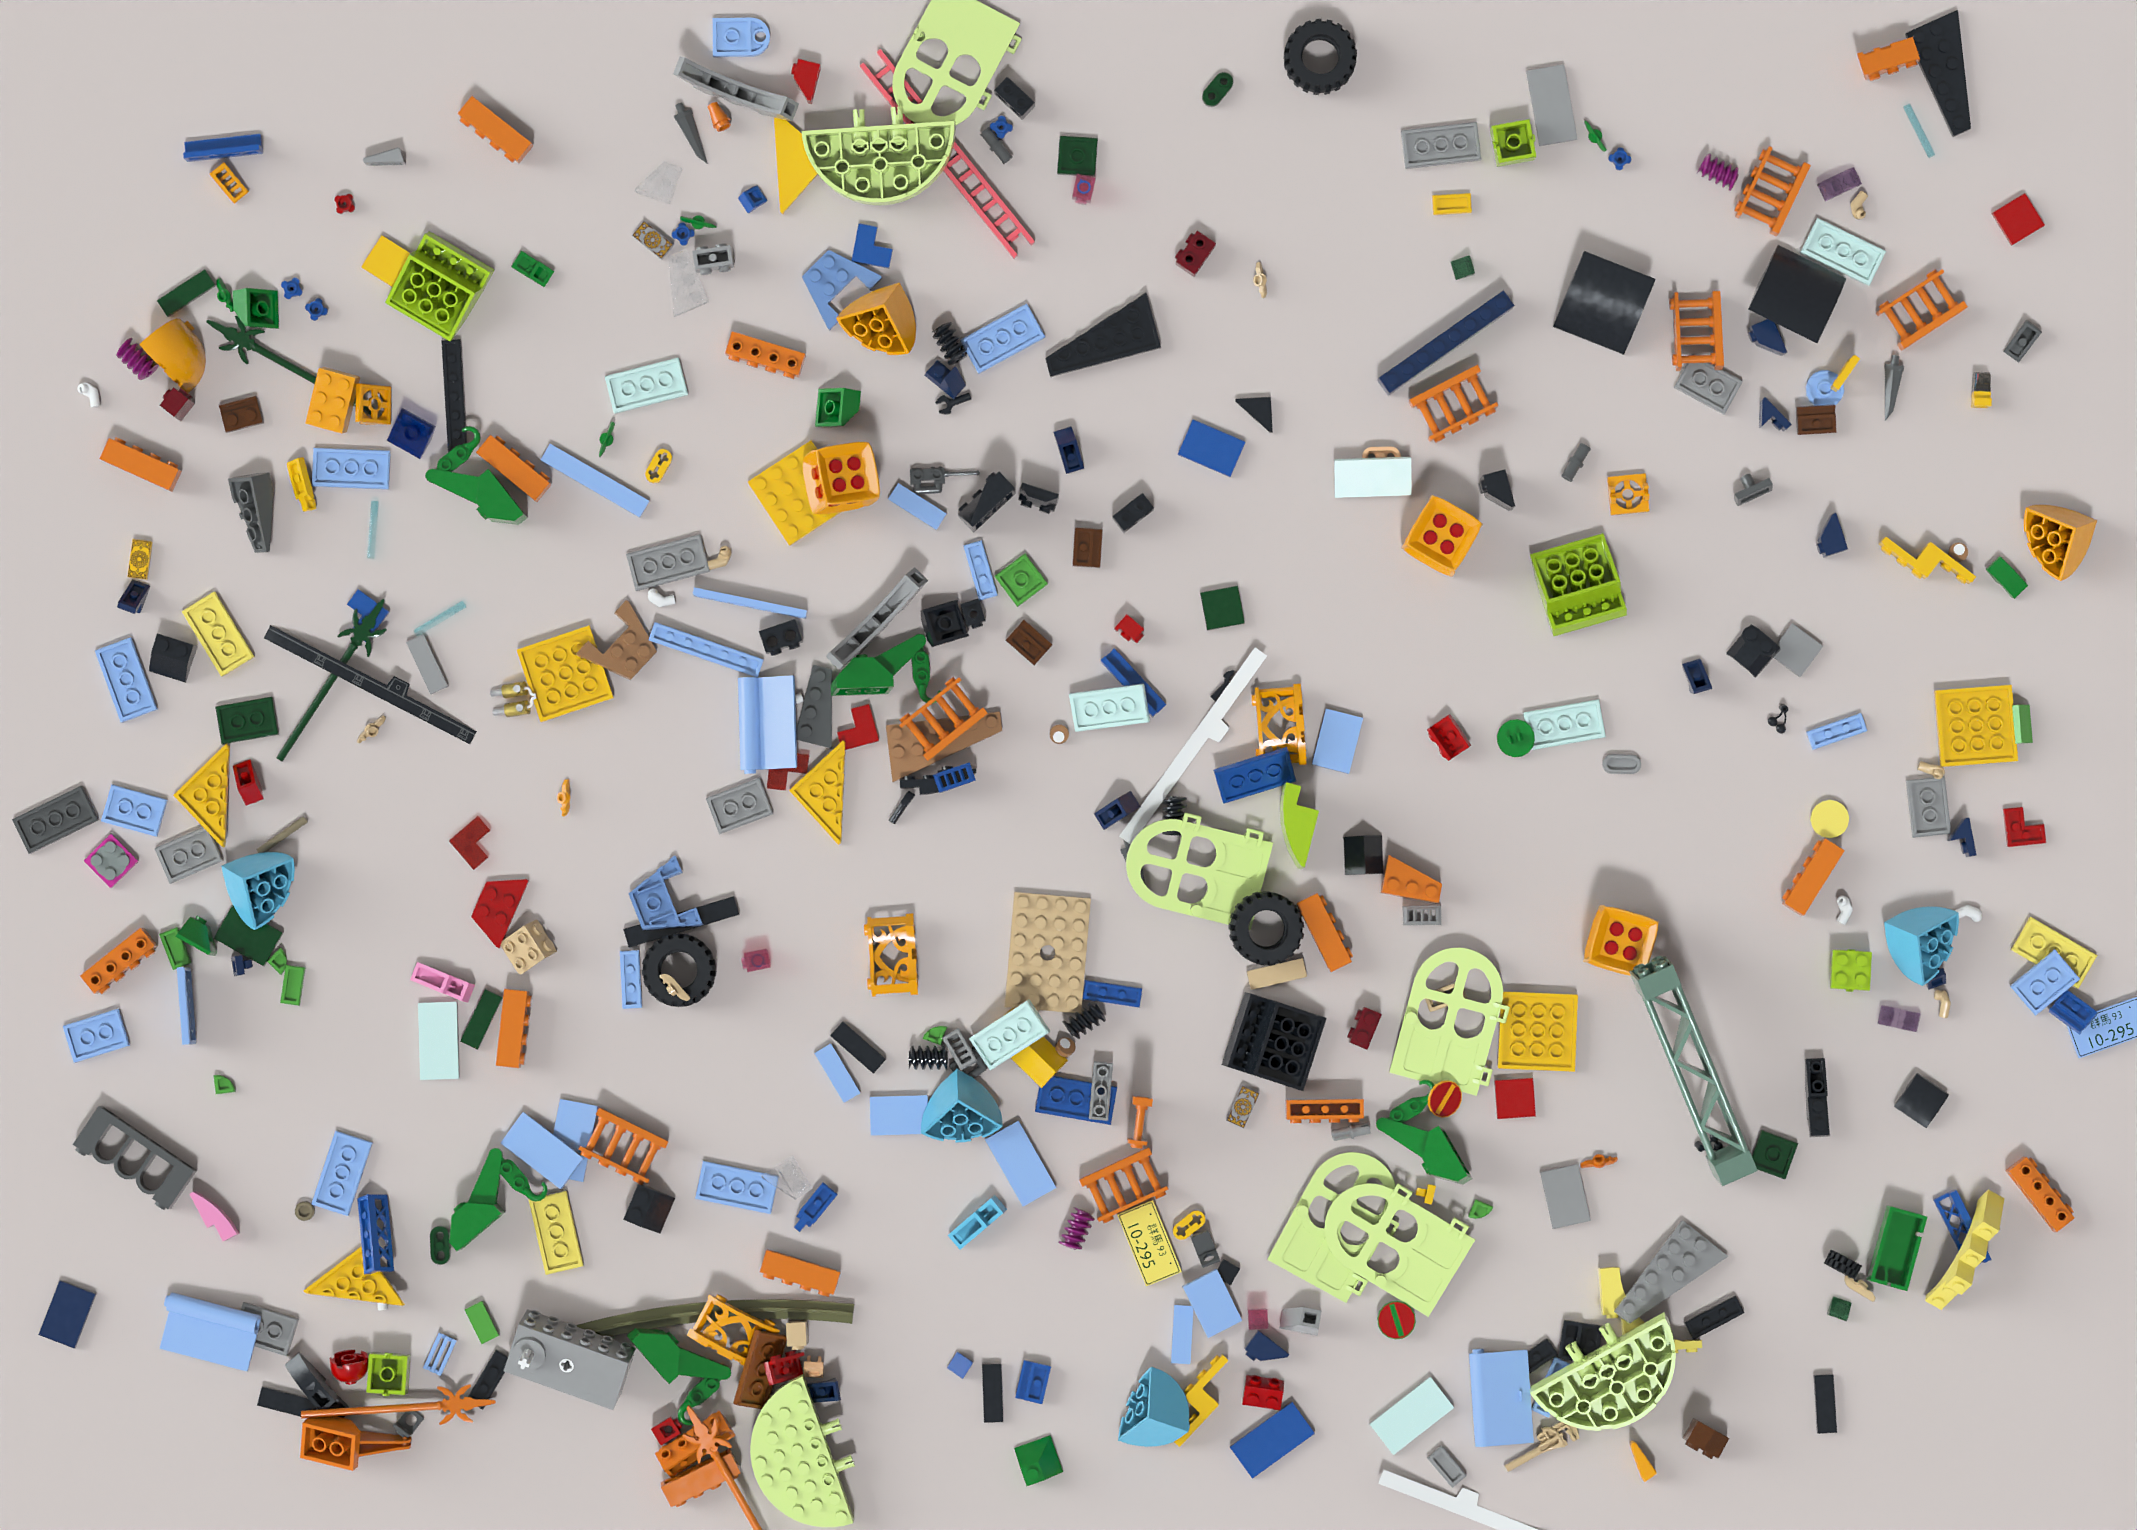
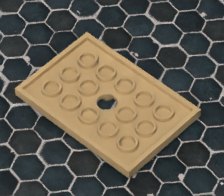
(1053, 922)

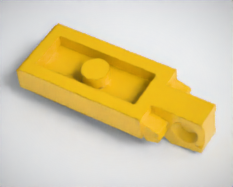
(301, 484)

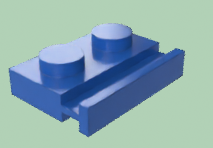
(2073, 1012)
(1033, 1382)

